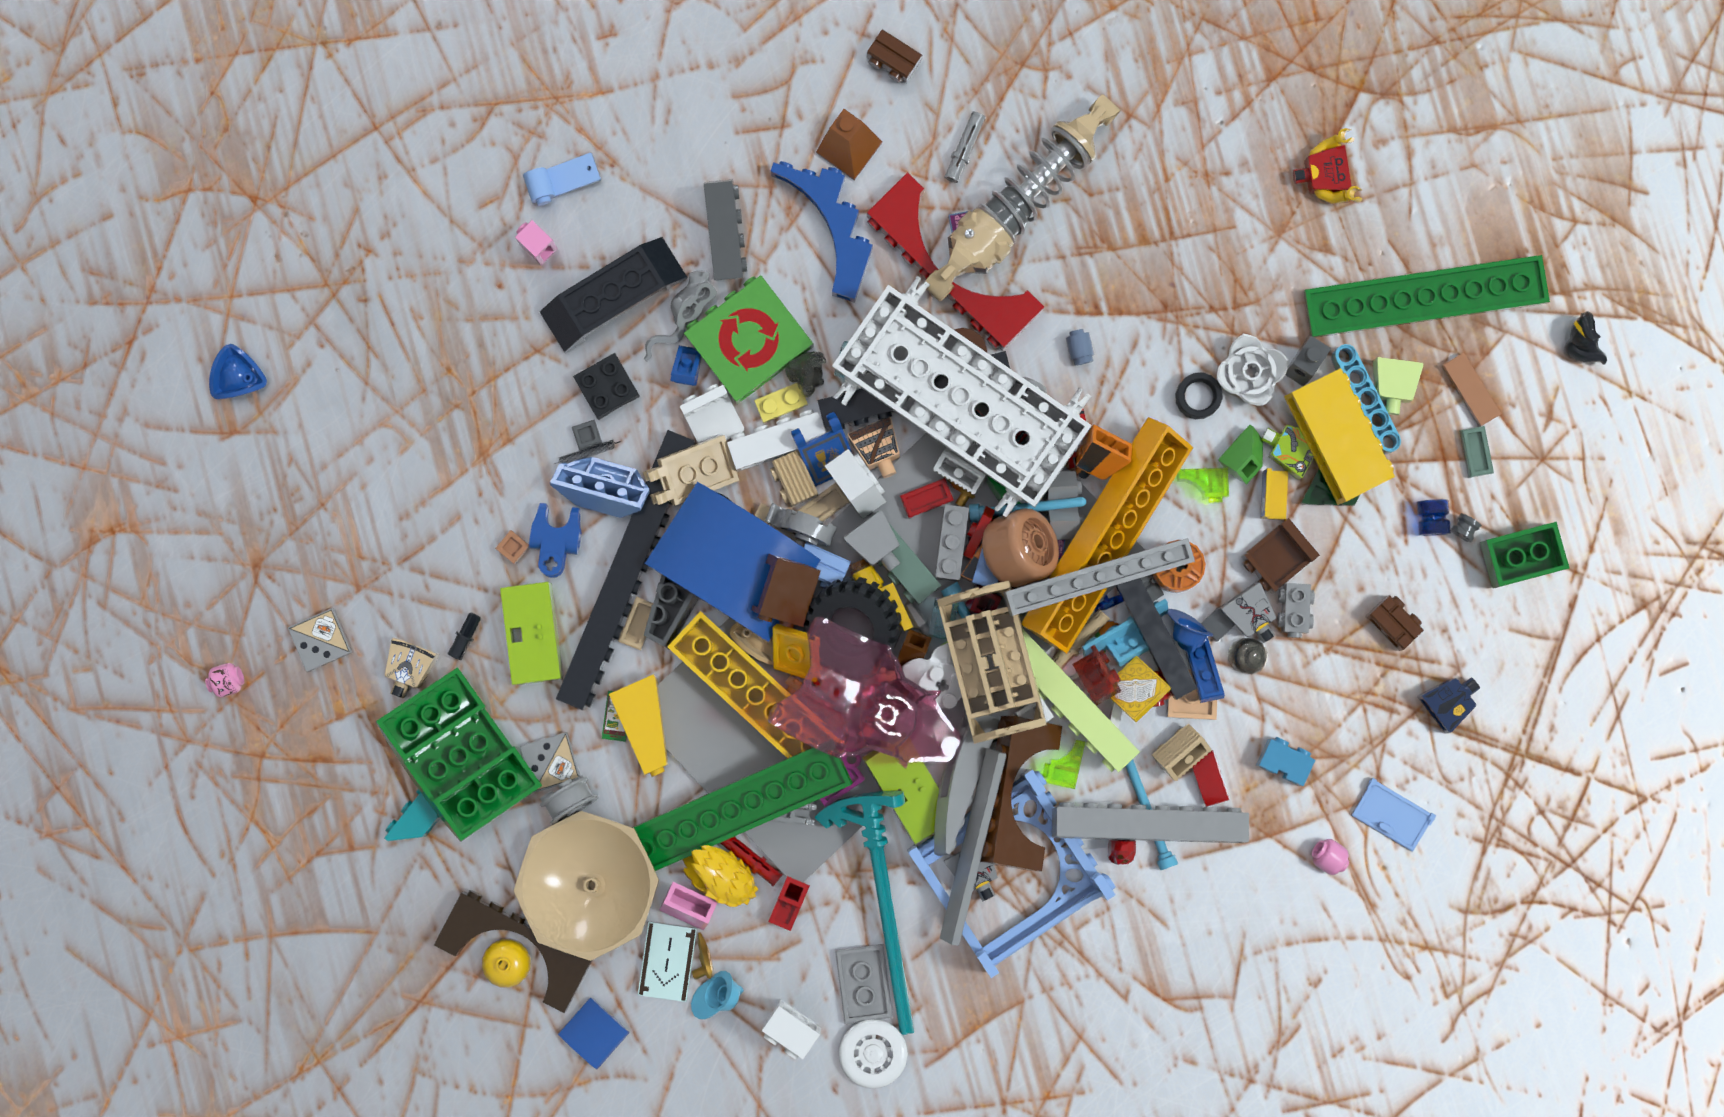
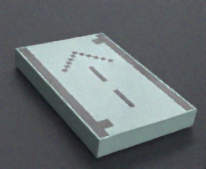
(667, 961)

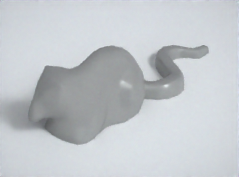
(685, 308)

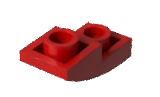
(1210, 780)

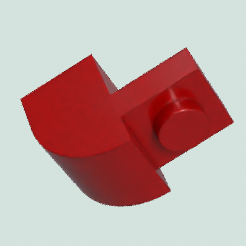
(789, 903)

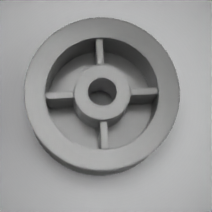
(569, 799)

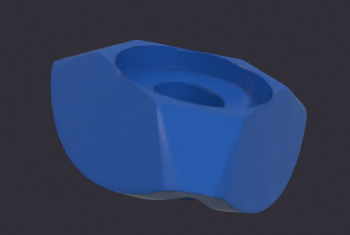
(234, 374)

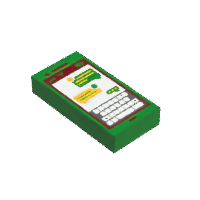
(612, 725)

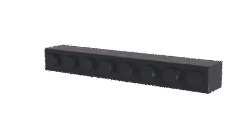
(864, 405)

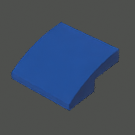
(593, 1033)

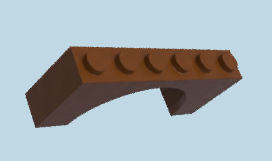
(1004, 840)

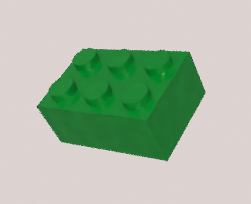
(1524, 555)

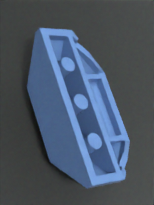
(601, 486)

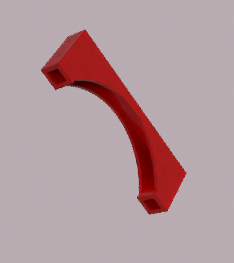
(997, 316)

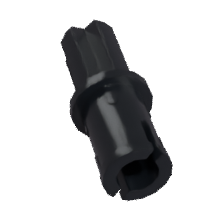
(464, 637)

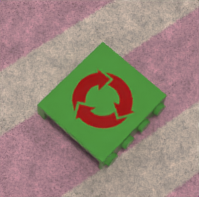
(748, 338)

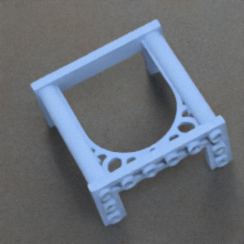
(1091, 886)

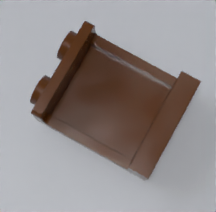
(1279, 556)
(787, 591)

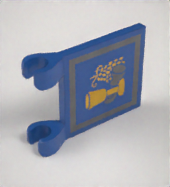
(822, 449)

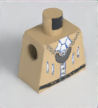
(408, 666)

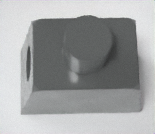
(1307, 360)

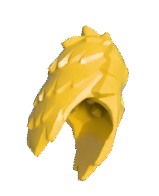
(720, 876)

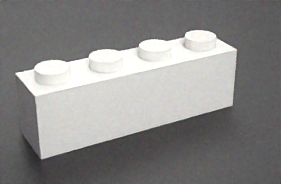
(773, 442)

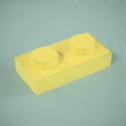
(780, 403)

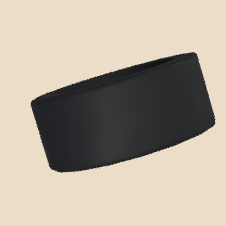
(1204, 378)

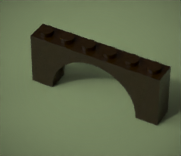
(473, 916)

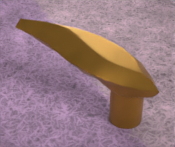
(964, 496)
(705, 959)

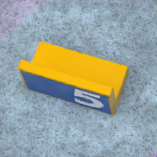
(1274, 494)

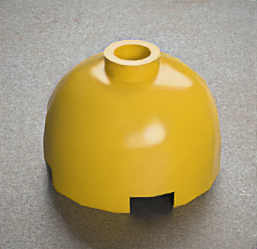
(510, 953)

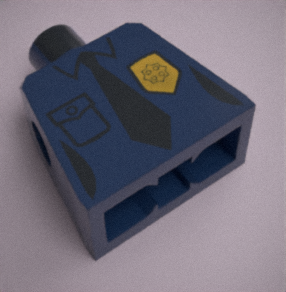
(1450, 702)

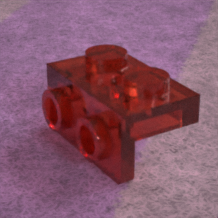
(1097, 677)

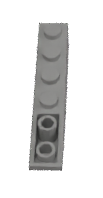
(958, 784)

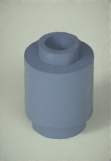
(1080, 347)

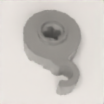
(803, 525)

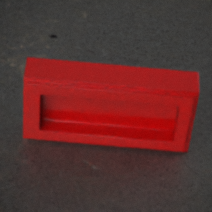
(926, 498)

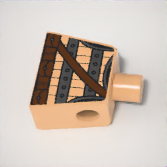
(877, 446)

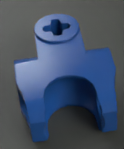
(555, 542)

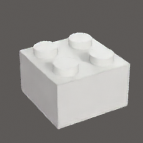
(857, 482)

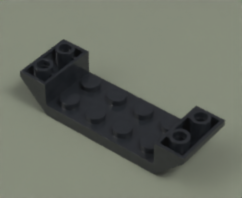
(611, 292)

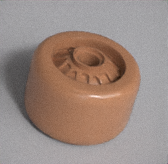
(1020, 547)

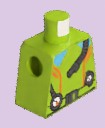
(1289, 450)

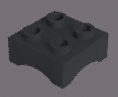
(606, 386)

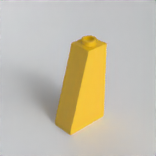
(642, 720)

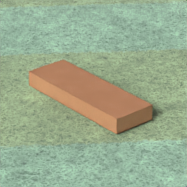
(1471, 389)

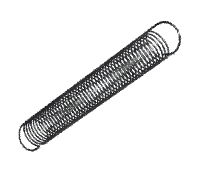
(594, 447)

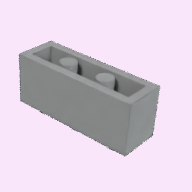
(951, 543)

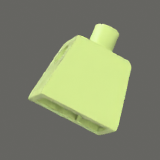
(1396, 381)

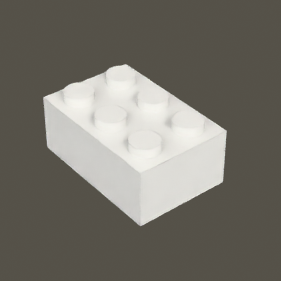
(791, 1030)

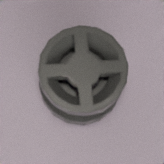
(1466, 527)

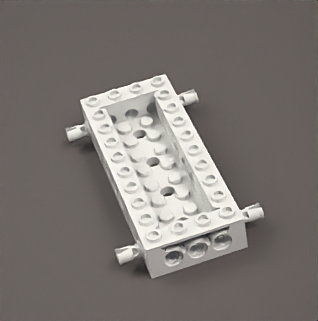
(972, 379)

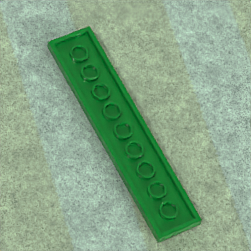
(1426, 296)
(741, 806)

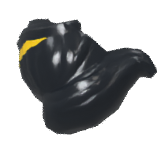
(1584, 341)

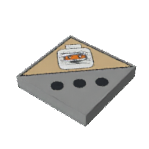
(320, 640)
(551, 760)

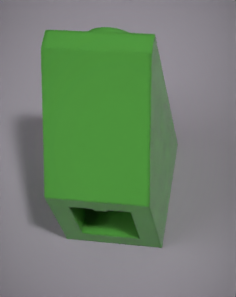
(1244, 456)

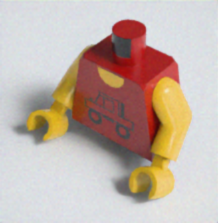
(1328, 171)

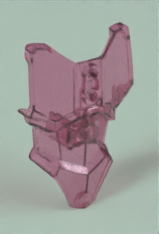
(874, 706)

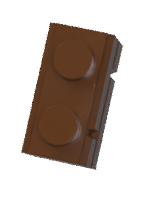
(893, 56)
(1395, 622)

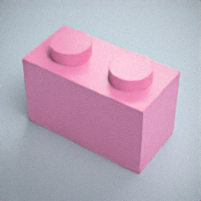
(535, 242)
(688, 906)

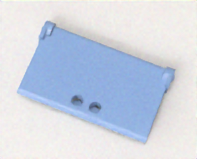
(1398, 816)

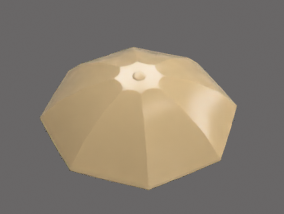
(586, 885)

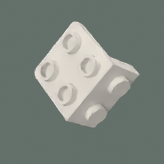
(712, 414)

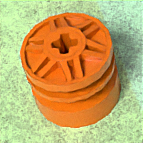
(1185, 579)

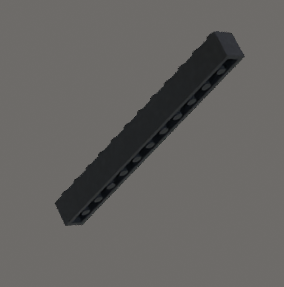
(618, 588)

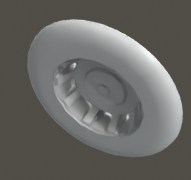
(873, 1053)

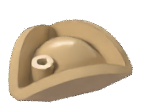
(753, 643)

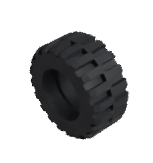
(864, 598)

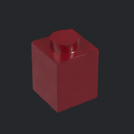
(983, 603)

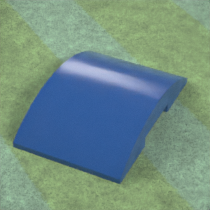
(722, 556)

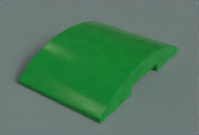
(457, 755)

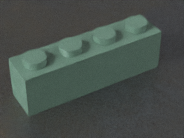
(911, 574)

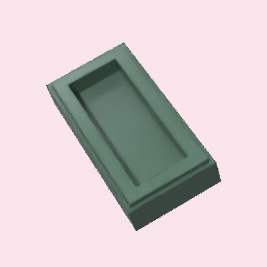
(1476, 452)

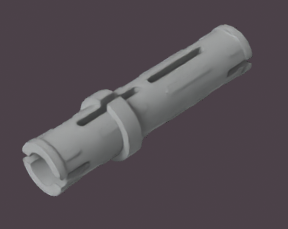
(953, 172)

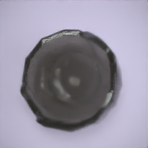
(1247, 656)

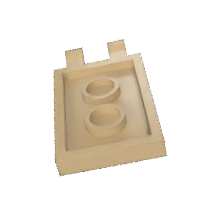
(679, 472)

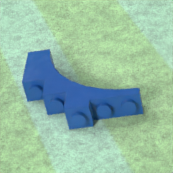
(824, 193)

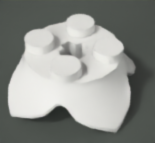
(1269, 364)
(929, 672)

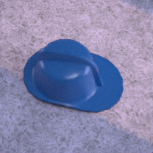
(1188, 631)

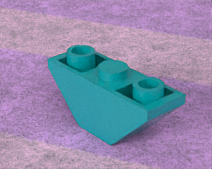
(415, 822)

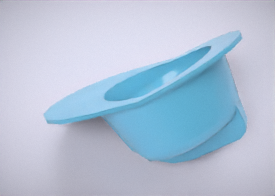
(716, 995)

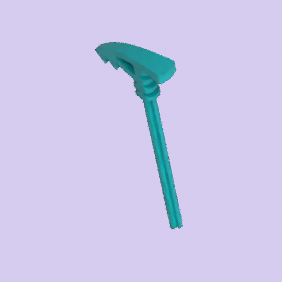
(870, 818)

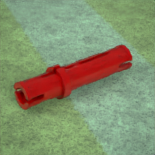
(752, 860)

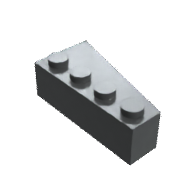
(723, 229)
(669, 612)

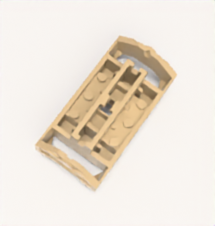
(996, 689)

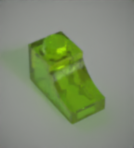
(1211, 482)
(1065, 769)

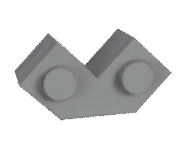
(1068, 520)

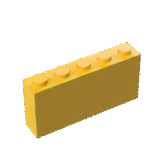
(1340, 436)

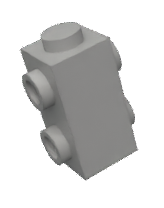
(1295, 609)

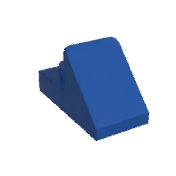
(686, 366)

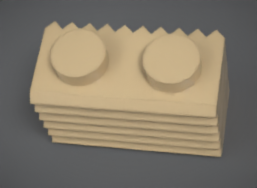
(794, 478)
(1181, 752)

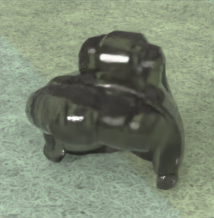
(806, 371)

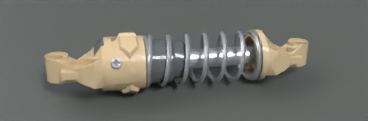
(991, 228)

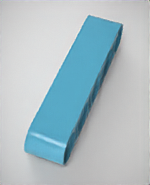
(1366, 387)

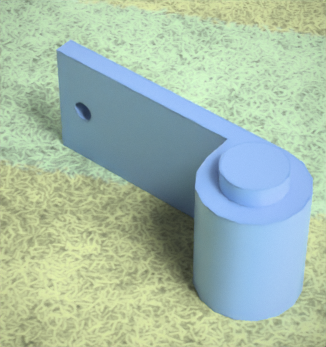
(560, 179)

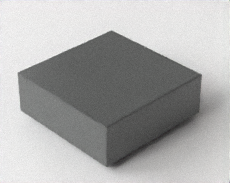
(586, 434)
(1217, 624)

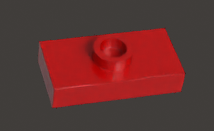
(976, 532)

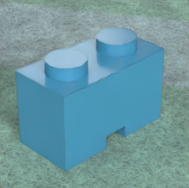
(1293, 763)

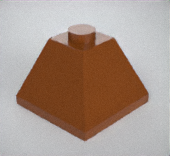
(849, 144)

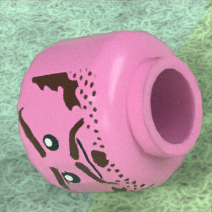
(224, 680)

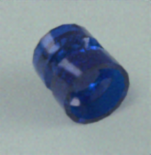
(1433, 508)

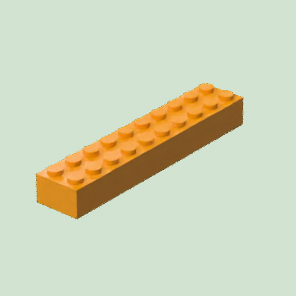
(1112, 527)

